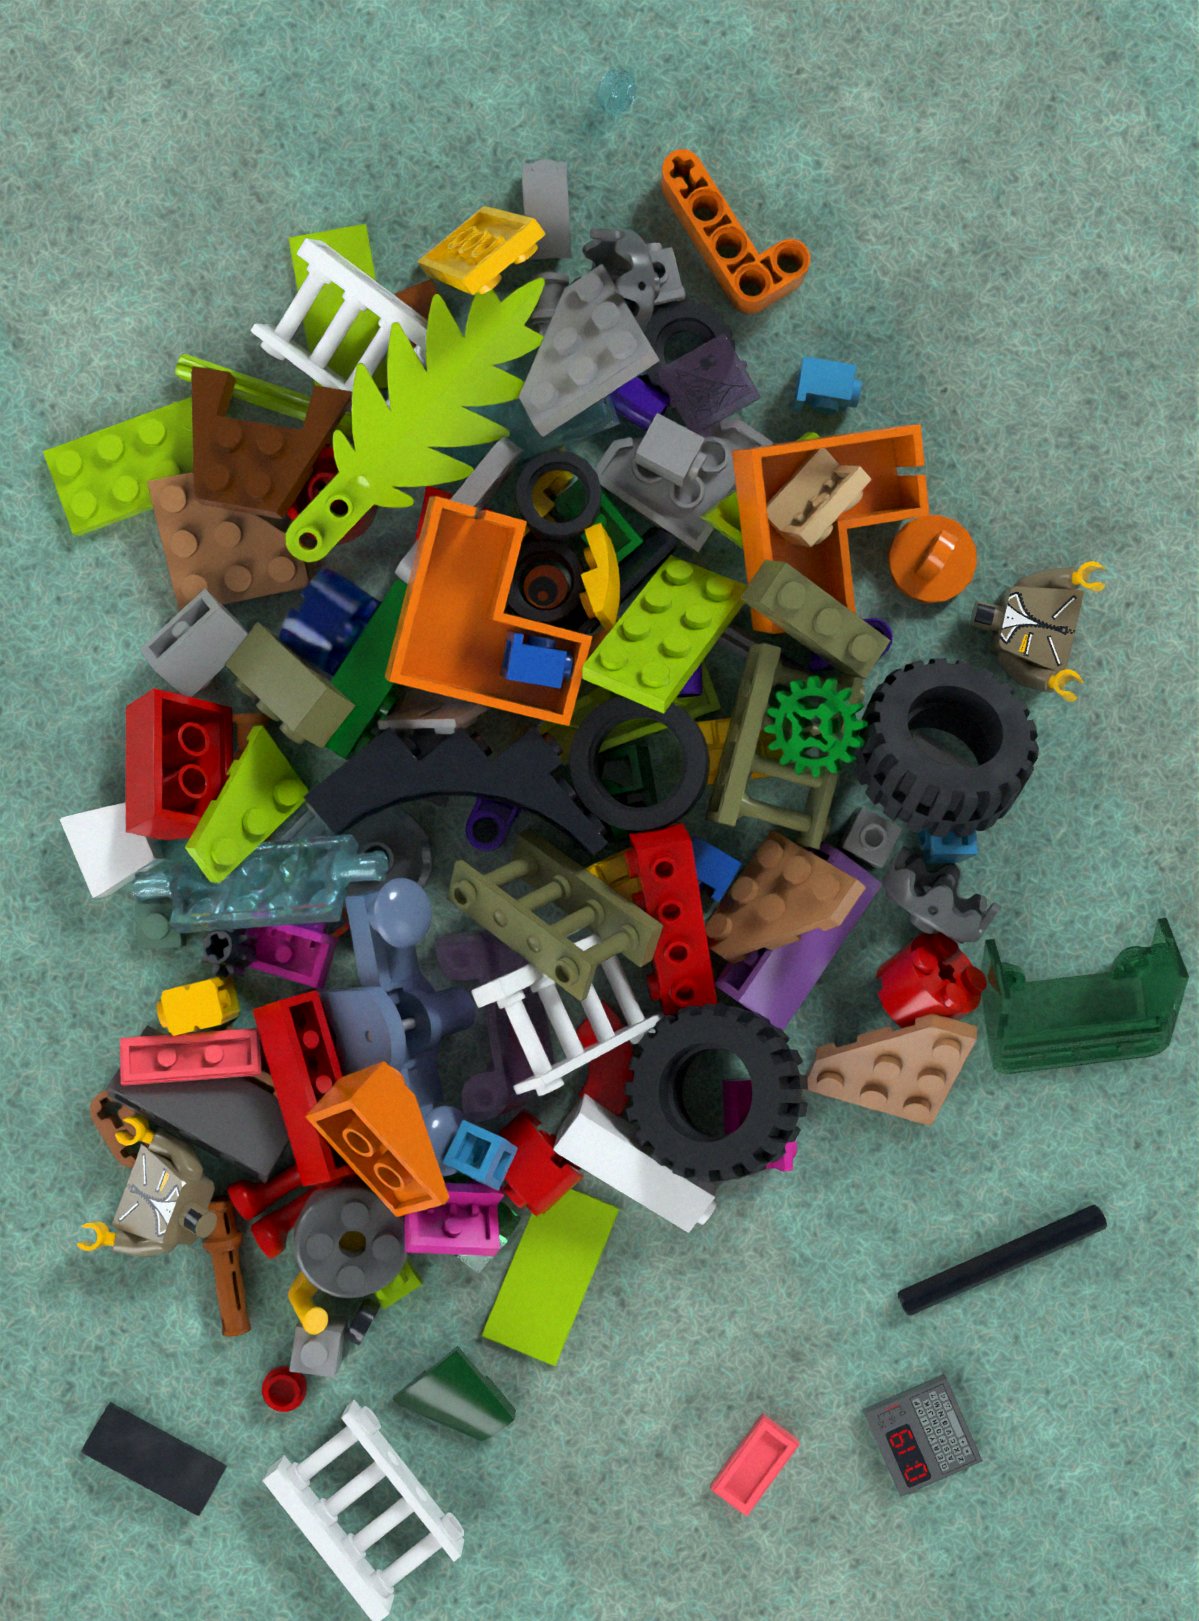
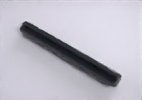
(1002, 1260)

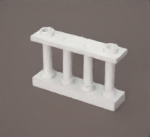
(359, 294)
(509, 994)
(346, 1552)

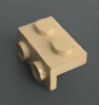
(815, 498)

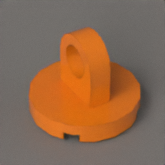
(932, 559)

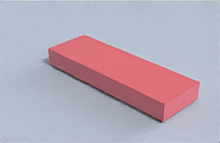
(190, 1057)

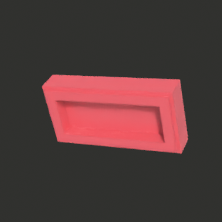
(754, 1464)

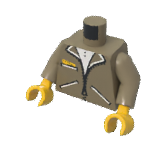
(1037, 626)
(163, 1197)

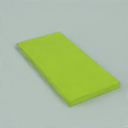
(353, 245)
(550, 1276)

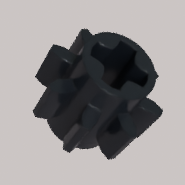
(229, 951)

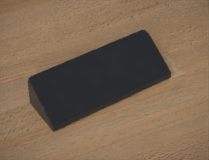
(634, 571)
(154, 1459)

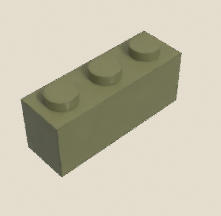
(815, 618)
(288, 688)

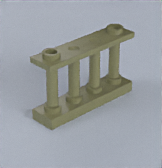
(742, 757)
(574, 890)

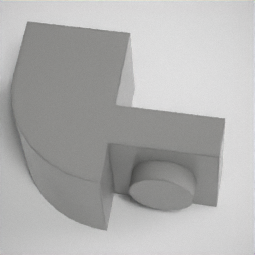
(547, 201)

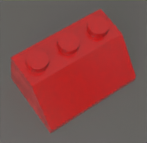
(174, 762)

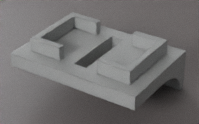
(431, 710)

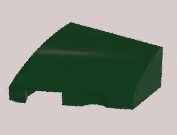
(629, 780)
(458, 1397)

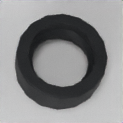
(546, 463)
(560, 553)

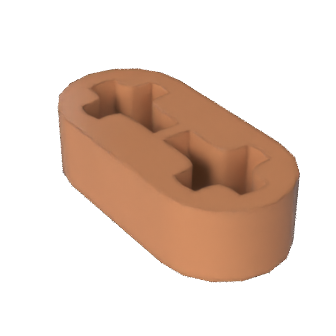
(110, 1126)

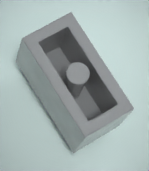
(194, 644)

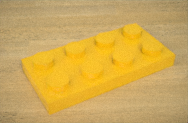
(482, 249)

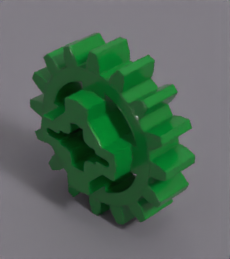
(829, 739)

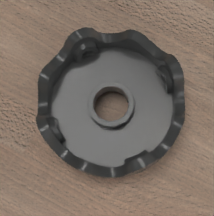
(629, 267)
(404, 841)
(934, 905)
(327, 1218)

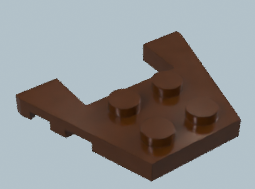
(255, 463)

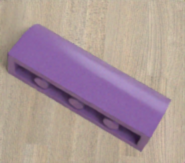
(780, 979)

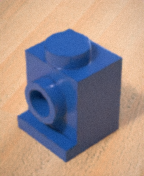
(535, 661)
(713, 868)

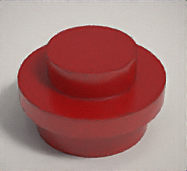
(284, 1389)

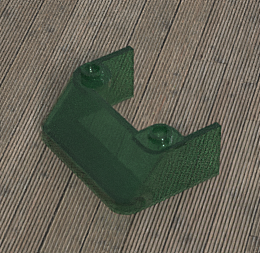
(1084, 1016)

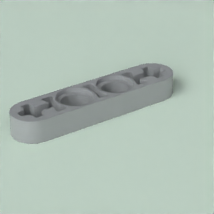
(477, 488)

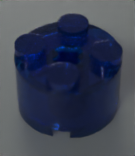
(328, 620)

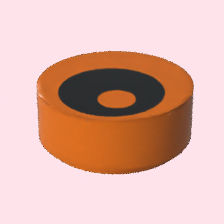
(545, 587)

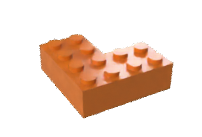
(885, 499)
(455, 617)

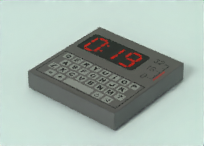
(922, 1435)

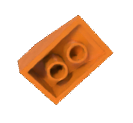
(382, 1137)

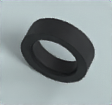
(585, 768)

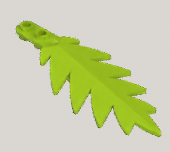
(424, 412)

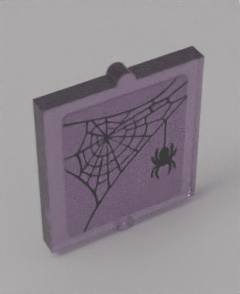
(708, 384)

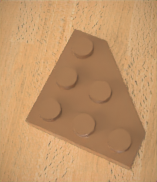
(220, 548)
(779, 899)
(896, 1070)

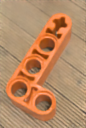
(726, 230)

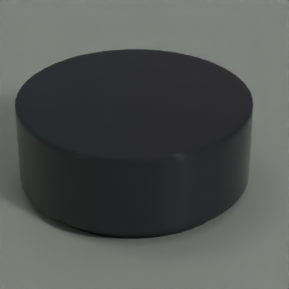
(362, 1321)

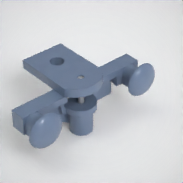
(396, 1009)

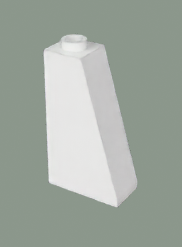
(612, 1153)

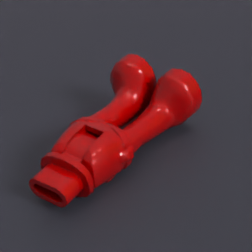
(254, 1198)

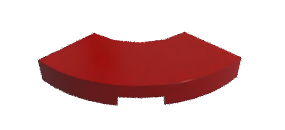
(608, 1071)

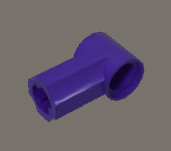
(639, 402)

